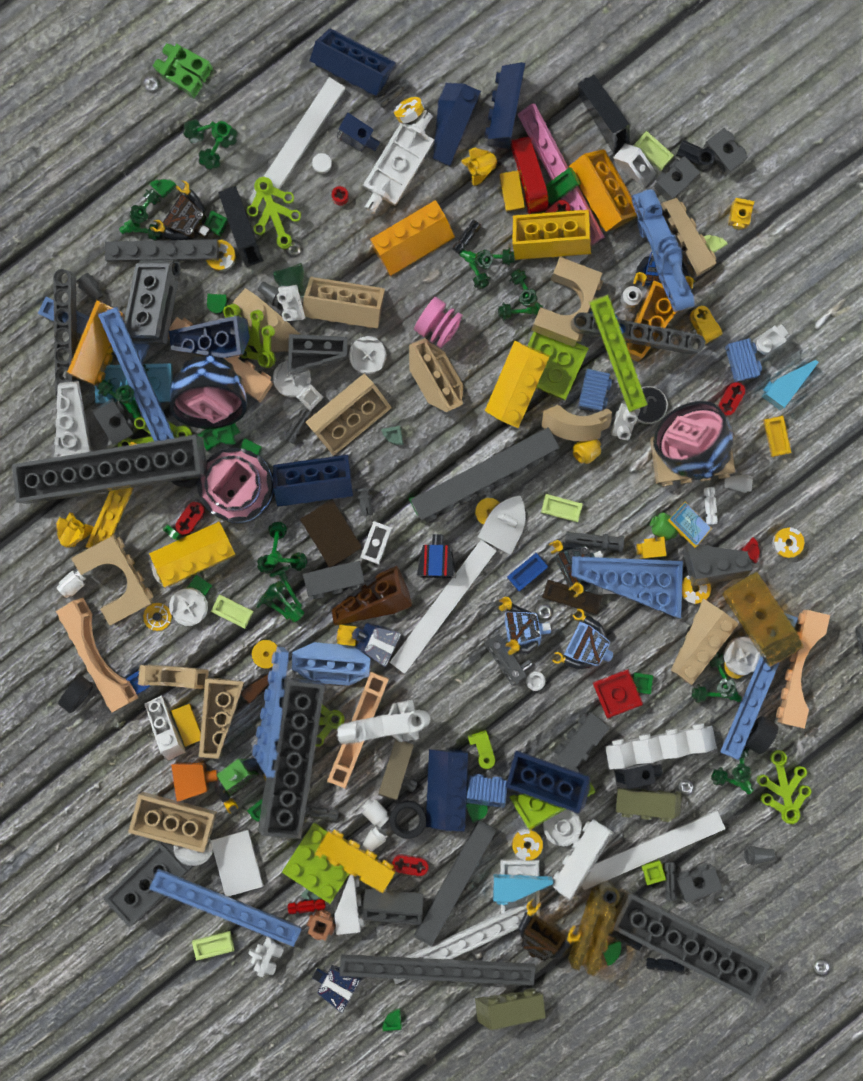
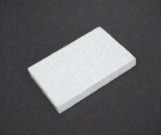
(237, 863)
(521, 867)

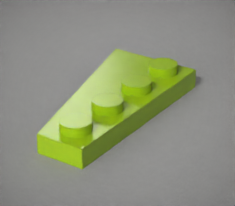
(536, 811)

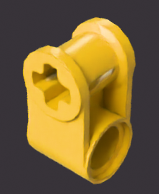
(705, 326)

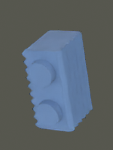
(743, 360)
(594, 391)
(486, 791)

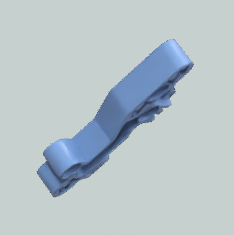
(664, 249)

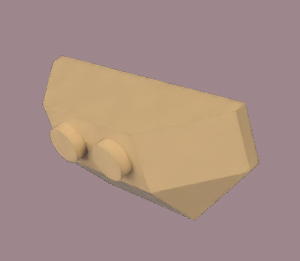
(250, 302)
(435, 375)

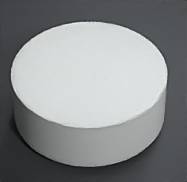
(321, 163)
(535, 681)

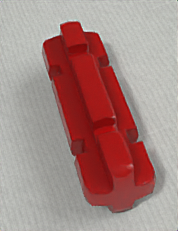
(306, 906)

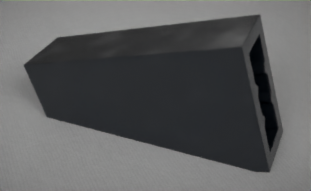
(604, 113)
(240, 226)

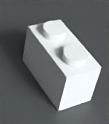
(376, 542)

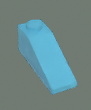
(784, 388)
(514, 887)

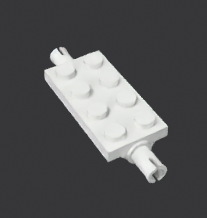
(398, 162)

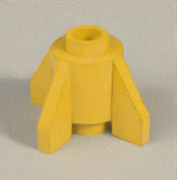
(479, 164)
(72, 531)

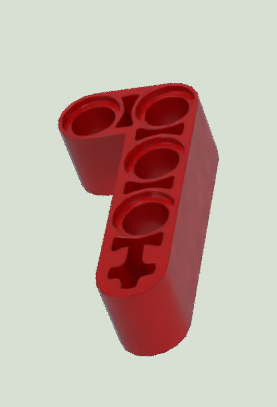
(530, 174)

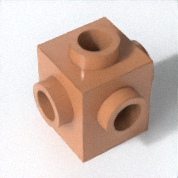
(321, 932)

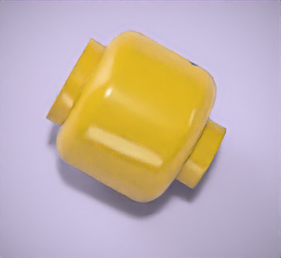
(586, 451)

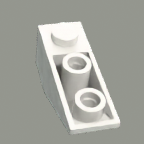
(164, 729)
(347, 913)

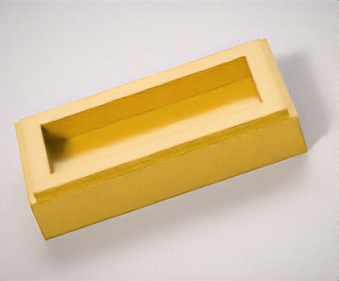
(511, 191)
(777, 436)
(187, 724)

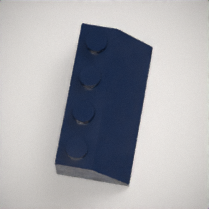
(352, 61)
(505, 105)
(312, 480)
(548, 782)
(447, 789)

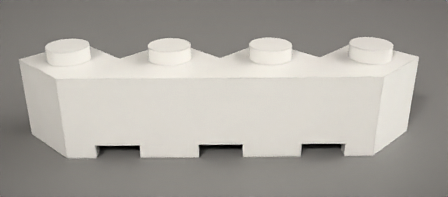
(661, 746)

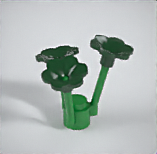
(223, 135)
(275, 590)

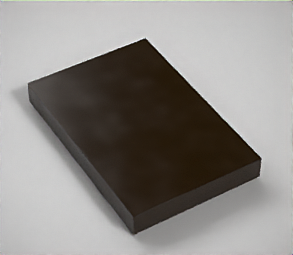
(331, 533)

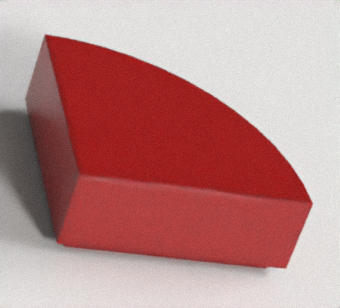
(752, 549)

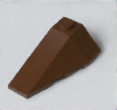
(380, 598)

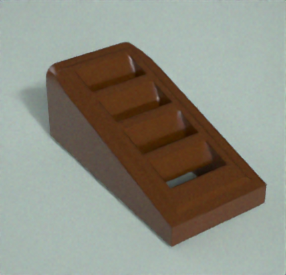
(254, 690)

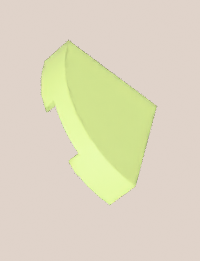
(714, 243)

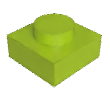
(653, 872)

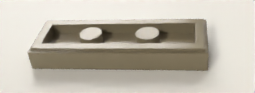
(395, 769)

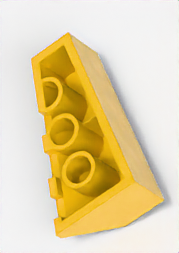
(355, 860)

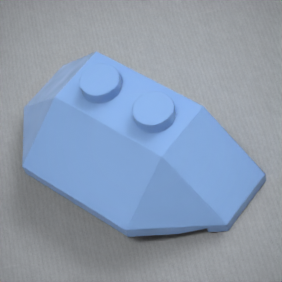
(331, 663)

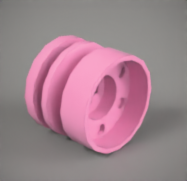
(439, 323)

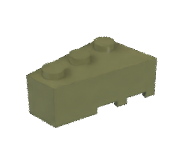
(648, 803)
(510, 1009)

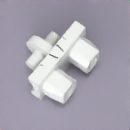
(291, 303)
(770, 339)
(624, 422)
(262, 956)

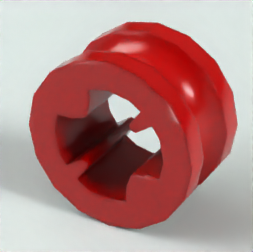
(337, 201)

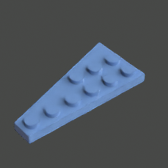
(643, 581)
(271, 713)

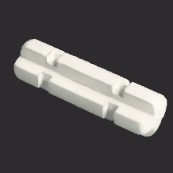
(710, 505)

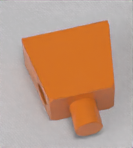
(191, 779)

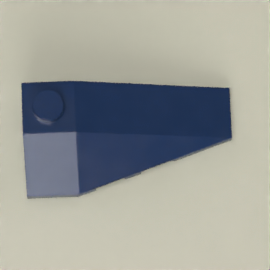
(454, 114)
(216, 338)

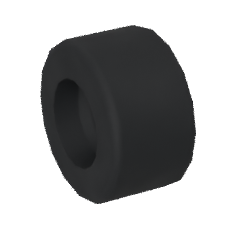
(762, 735)

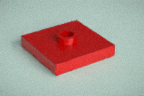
(617, 693)

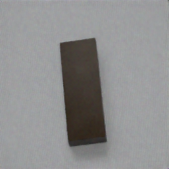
(560, 593)

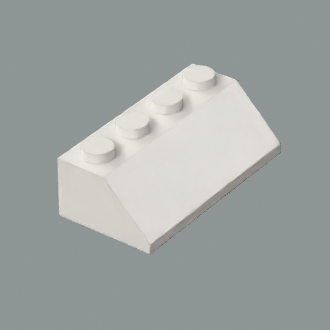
(582, 860)

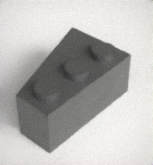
(580, 741)

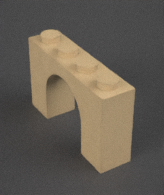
(585, 283)
(666, 477)
(112, 552)

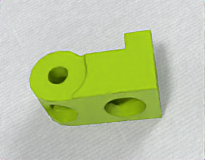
(486, 756)

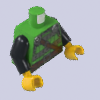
(235, 778)

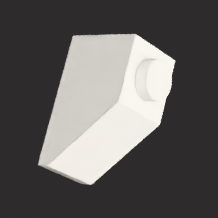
(635, 164)

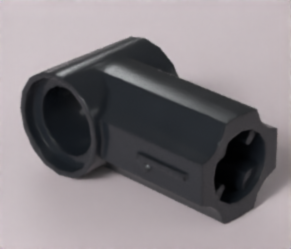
(694, 154)

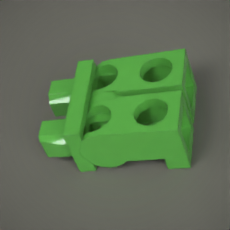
(183, 69)

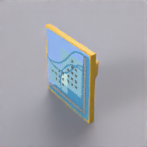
(689, 524)

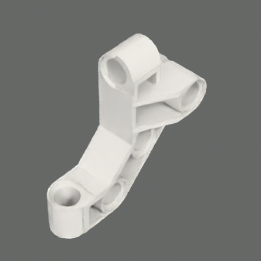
(399, 723)

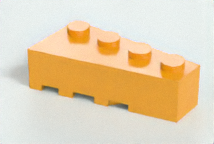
(653, 311)

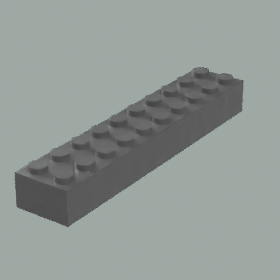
(110, 469)

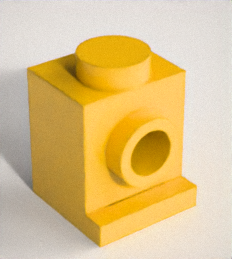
(735, 219)
(651, 548)
(344, 635)

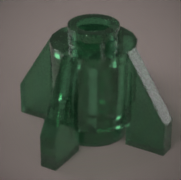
(290, 276)

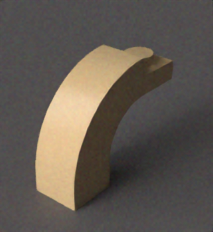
(576, 427)
(172, 676)

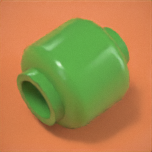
(662, 527)

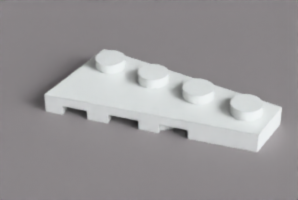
(71, 423)

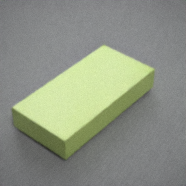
(654, 151)
(561, 508)
(232, 611)
(213, 945)

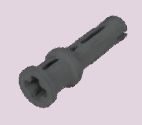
(608, 542)

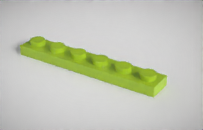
(618, 353)

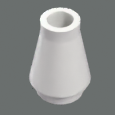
(740, 483)
(374, 839)

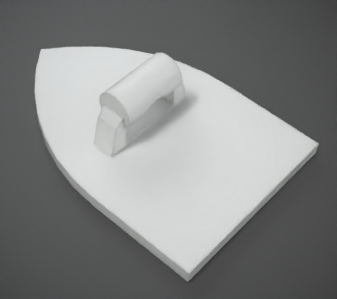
(504, 524)

